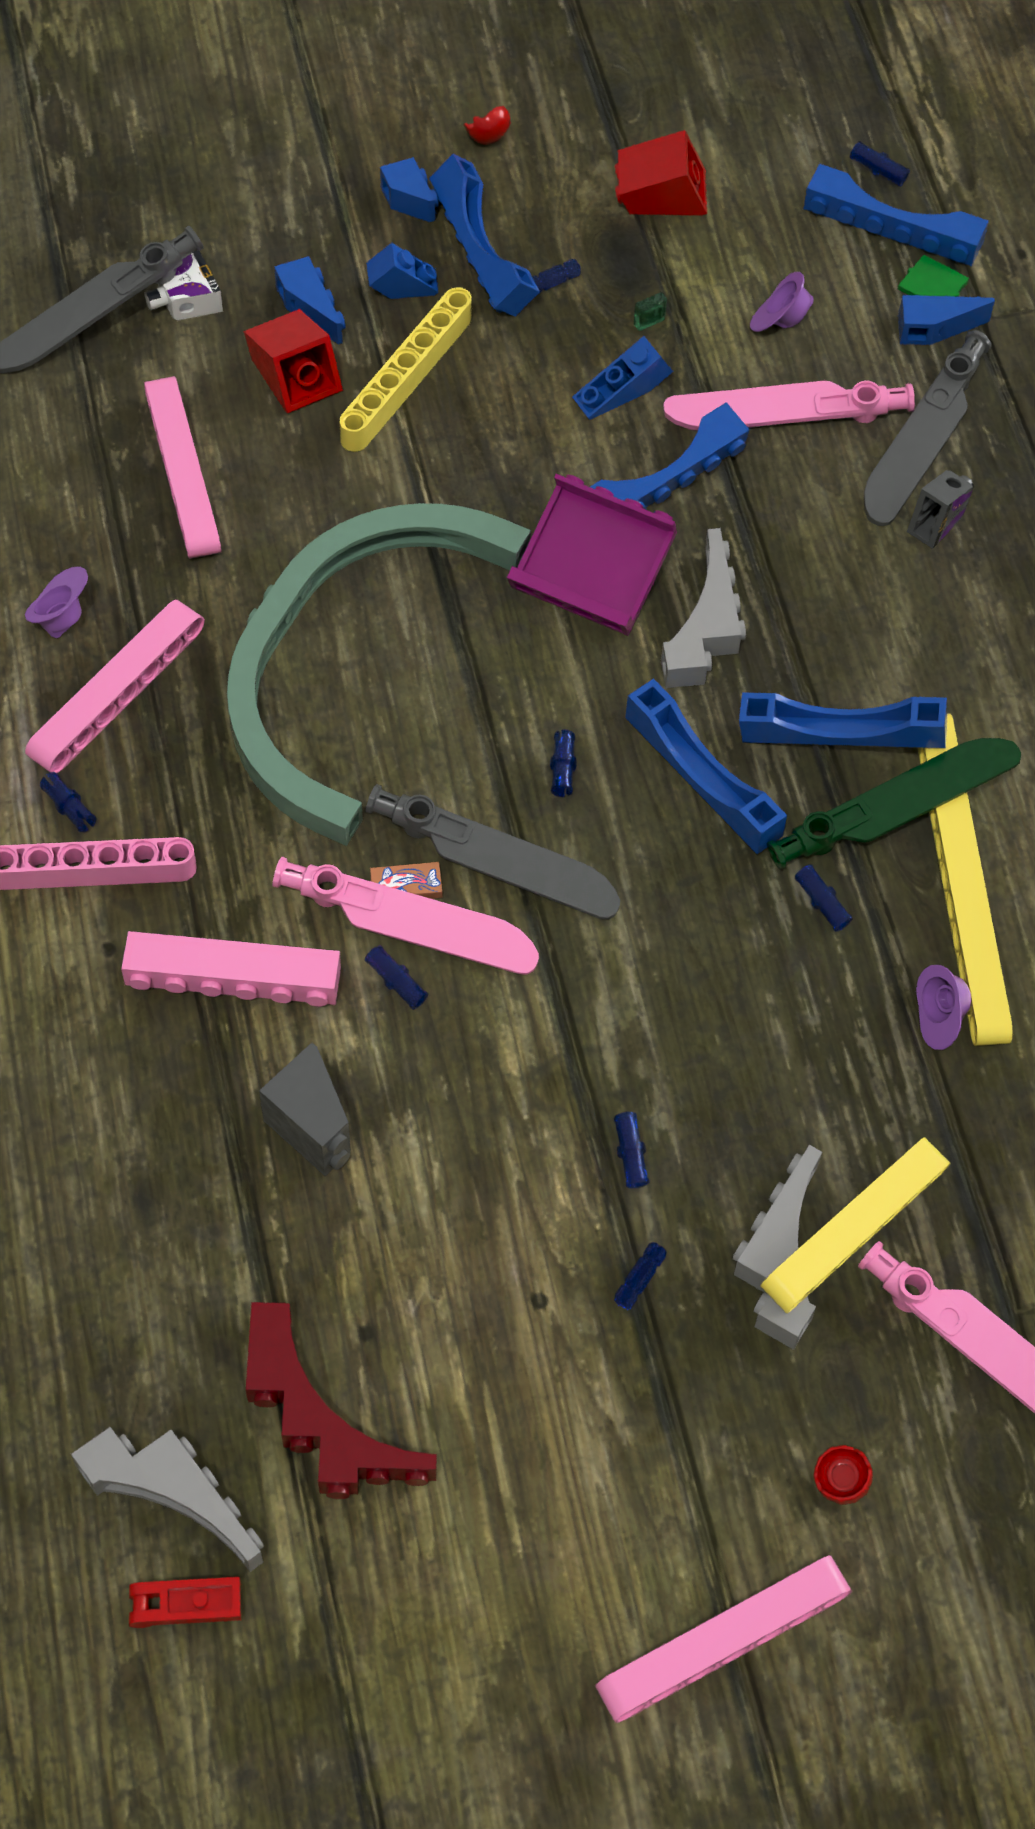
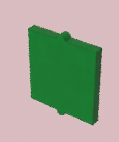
(932, 279)

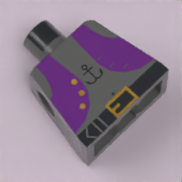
(945, 495)

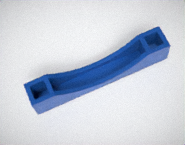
(460, 192)
(948, 235)
(718, 436)
(902, 724)
(742, 807)

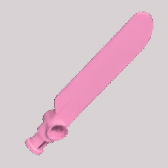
(792, 403)
(414, 917)
(961, 1322)

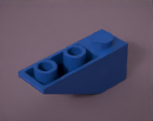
(303, 289)
(936, 318)
(623, 380)

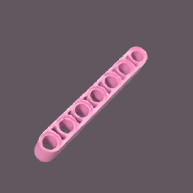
(182, 467)
(114, 687)
(92, 858)
(722, 1639)

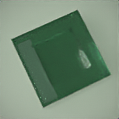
(650, 311)

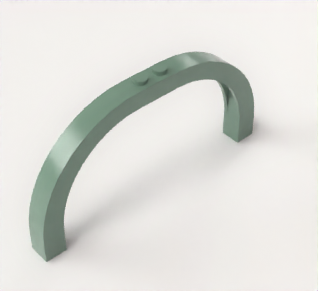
(366, 534)

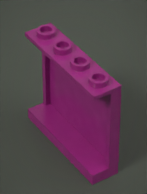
(594, 554)

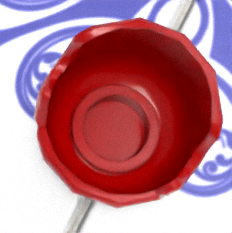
(491, 127)
(843, 1475)

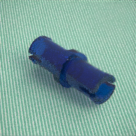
(879, 163)
(563, 763)
(68, 802)
(823, 897)
(396, 977)
(631, 1150)

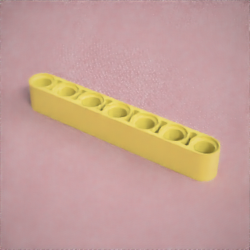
(405, 369)
(854, 1225)

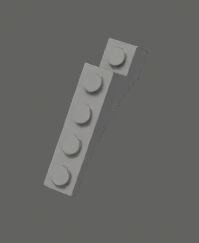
(712, 626)
(775, 1242)
(169, 1477)

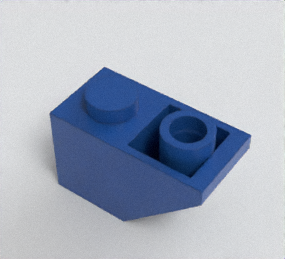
(408, 189)
(401, 274)

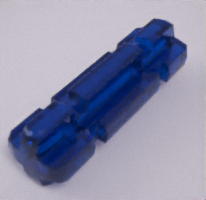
(557, 274)
(640, 1275)

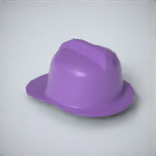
(785, 306)
(58, 603)
(942, 1005)

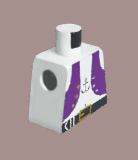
(190, 292)

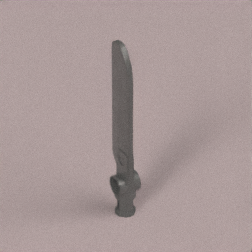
(95, 300)
(923, 433)
(500, 854)

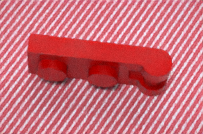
(186, 1601)

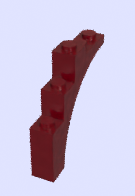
(308, 1423)

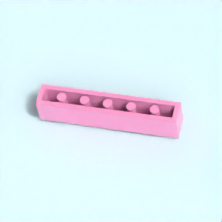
(231, 968)

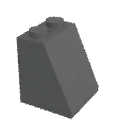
(307, 1111)

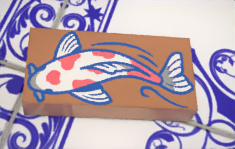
(418, 879)

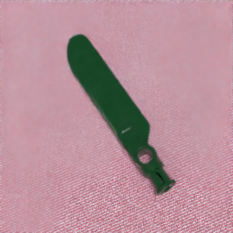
(899, 799)

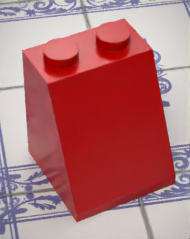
(662, 177)
(294, 359)

